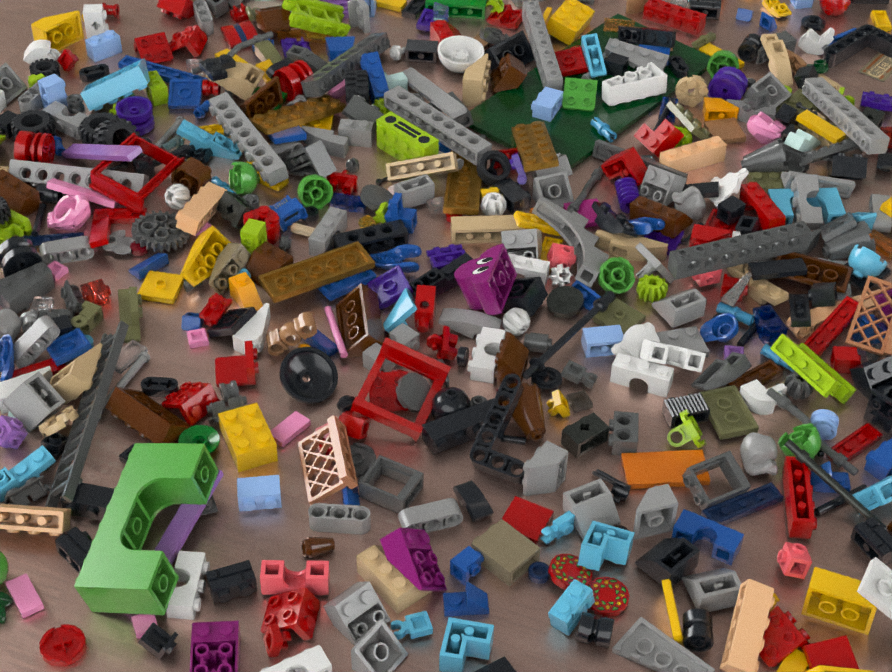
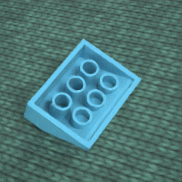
(116, 85)

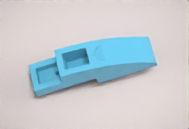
(218, 143)
(24, 470)
(876, 494)

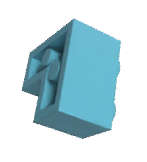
(605, 543)
(464, 639)

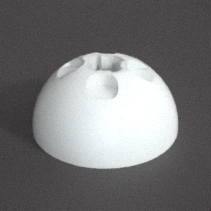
(459, 52)

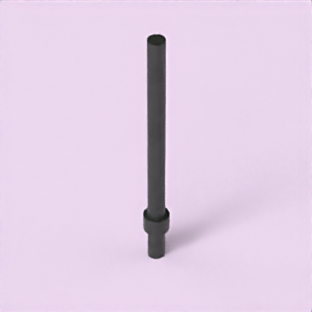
(803, 457)

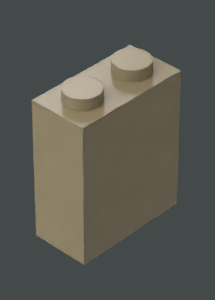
(506, 551)

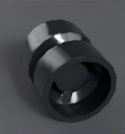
(749, 47)
(595, 630)
(697, 630)

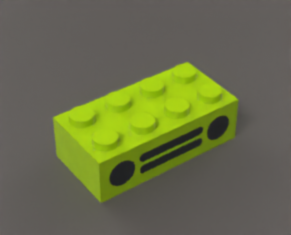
(403, 138)

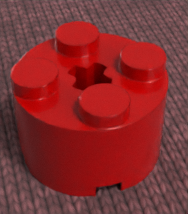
(271, 218)

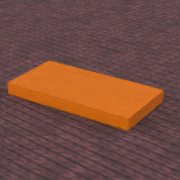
(661, 468)

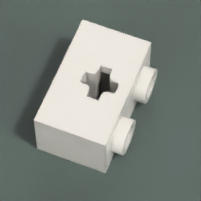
(94, 19)

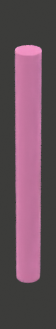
(336, 332)

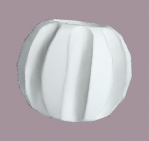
(177, 196)
(493, 204)
(516, 321)

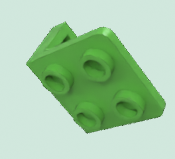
(579, 94)

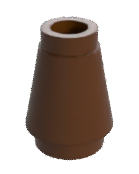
(317, 546)

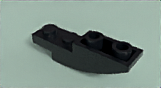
(647, 36)
(613, 222)
(443, 278)

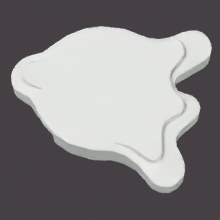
(728, 185)
(633, 339)

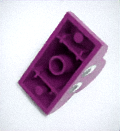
(487, 280)

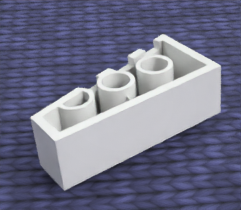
(634, 85)

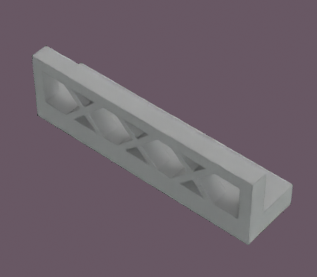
(843, 186)

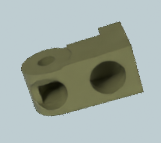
(88, 318)

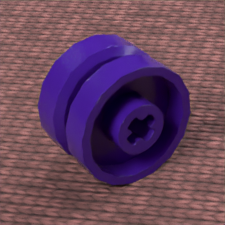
(728, 84)
(138, 111)

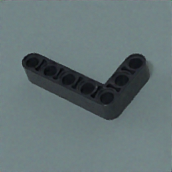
(856, 41)
(497, 431)

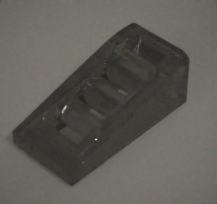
(734, 293)

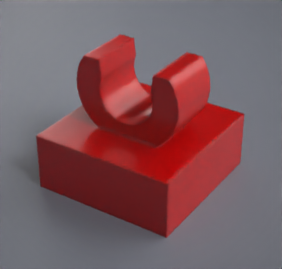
(239, 14)
(67, 60)
(276, 640)

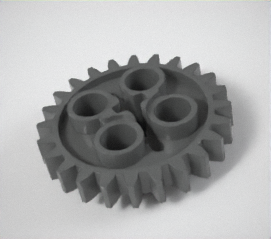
(158, 231)

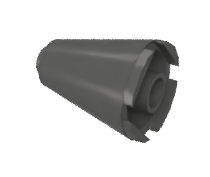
(767, 158)
(844, 243)

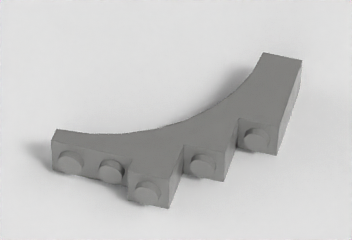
(572, 229)

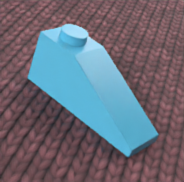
(593, 55)

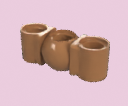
(291, 334)

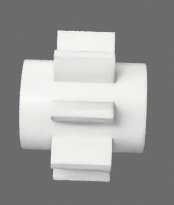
(560, 271)

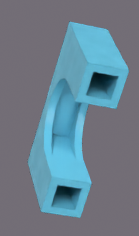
(826, 198)

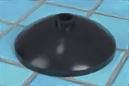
(315, 367)

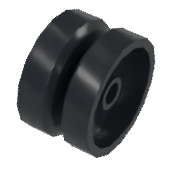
(17, 255)

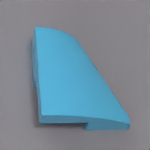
(401, 311)

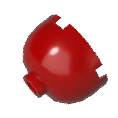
(834, 7)

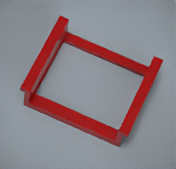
(124, 195)
(415, 362)

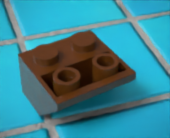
(273, 19)
(508, 74)
(511, 359)

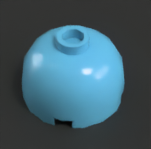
(865, 262)

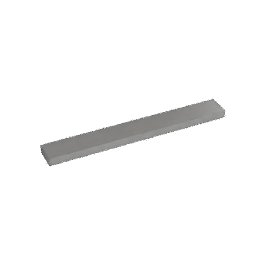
(434, 94)

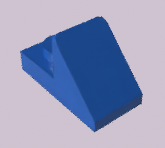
(820, 486)
(471, 602)

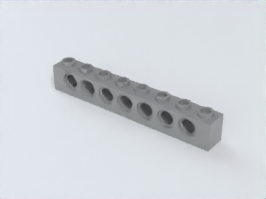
(541, 45)
(845, 116)
(436, 124)
(248, 139)
(19, 169)

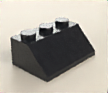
(515, 45)

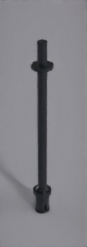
(600, 305)

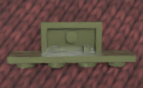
(130, 312)

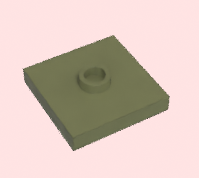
(619, 314)

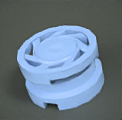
(826, 423)

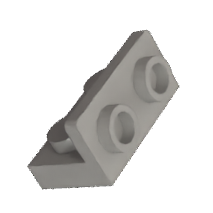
(359, 15)

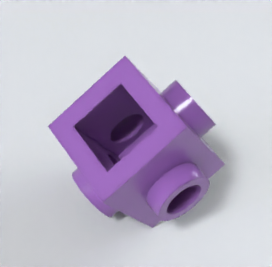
(11, 432)

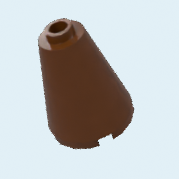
(529, 412)

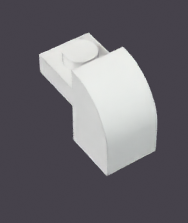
(815, 44)
(40, 49)
(756, 398)

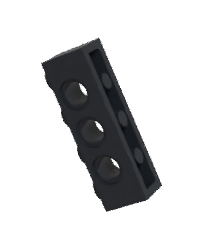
(376, 237)

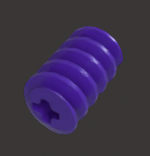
(626, 192)

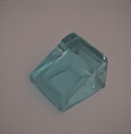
(440, 12)

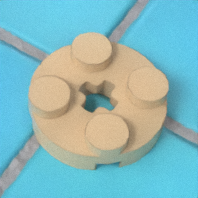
(695, 97)
(56, 423)

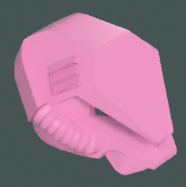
(765, 128)
(77, 213)

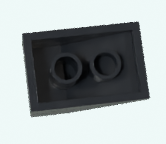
(526, 295)

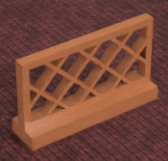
(886, 348)
(340, 454)

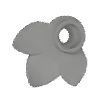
(119, 243)

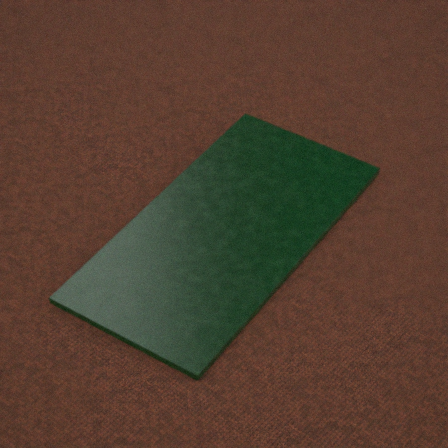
(572, 129)

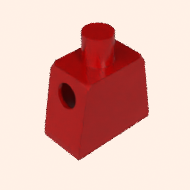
(425, 315)

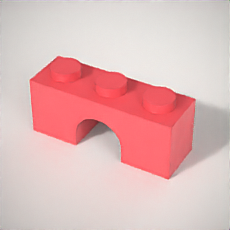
(278, 579)

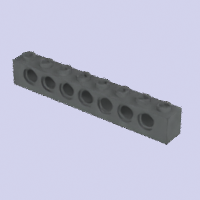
(334, 71)
(739, 250)

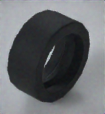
(501, 158)

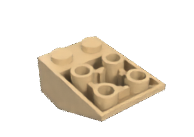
(241, 79)
(476, 82)
(77, 375)

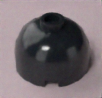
(449, 401)

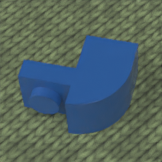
(396, 212)

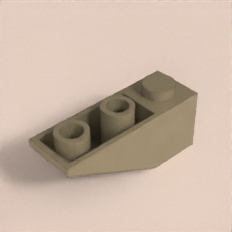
(228, 264)

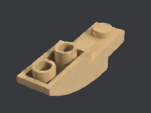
(778, 58)
(625, 247)
(760, 290)

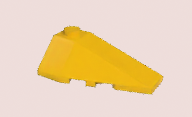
(203, 256)

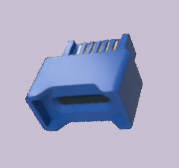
(289, 211)

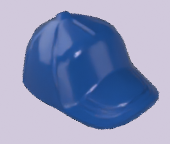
(720, 328)

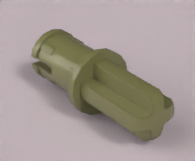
(703, 40)

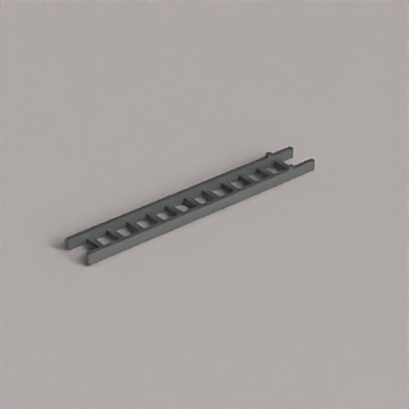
(68, 487)

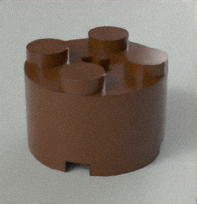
(192, 175)

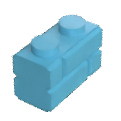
(569, 607)

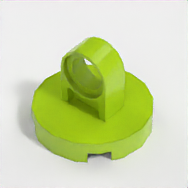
(689, 431)

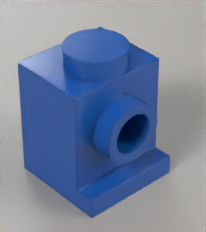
(466, 564)

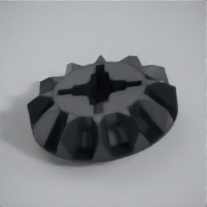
(808, 22)
(554, 381)

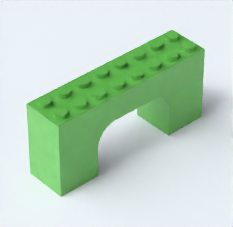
(116, 570)

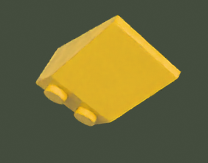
(59, 29)

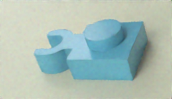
(561, 526)
(415, 625)

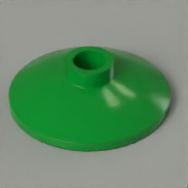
(201, 435)

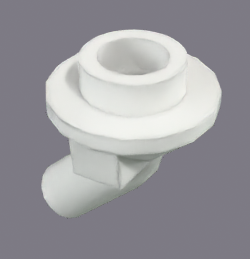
(396, 52)

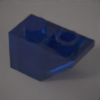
(768, 324)

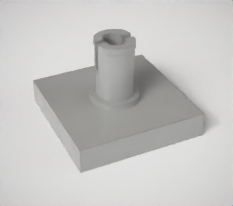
(652, 265)

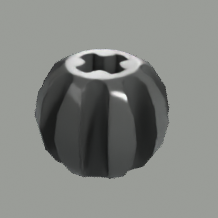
(797, 386)

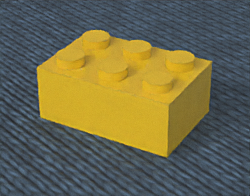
(570, 21)
(248, 437)
(836, 601)

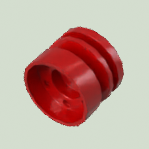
(291, 78)
(34, 147)

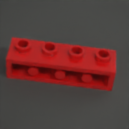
(674, 16)
(798, 499)

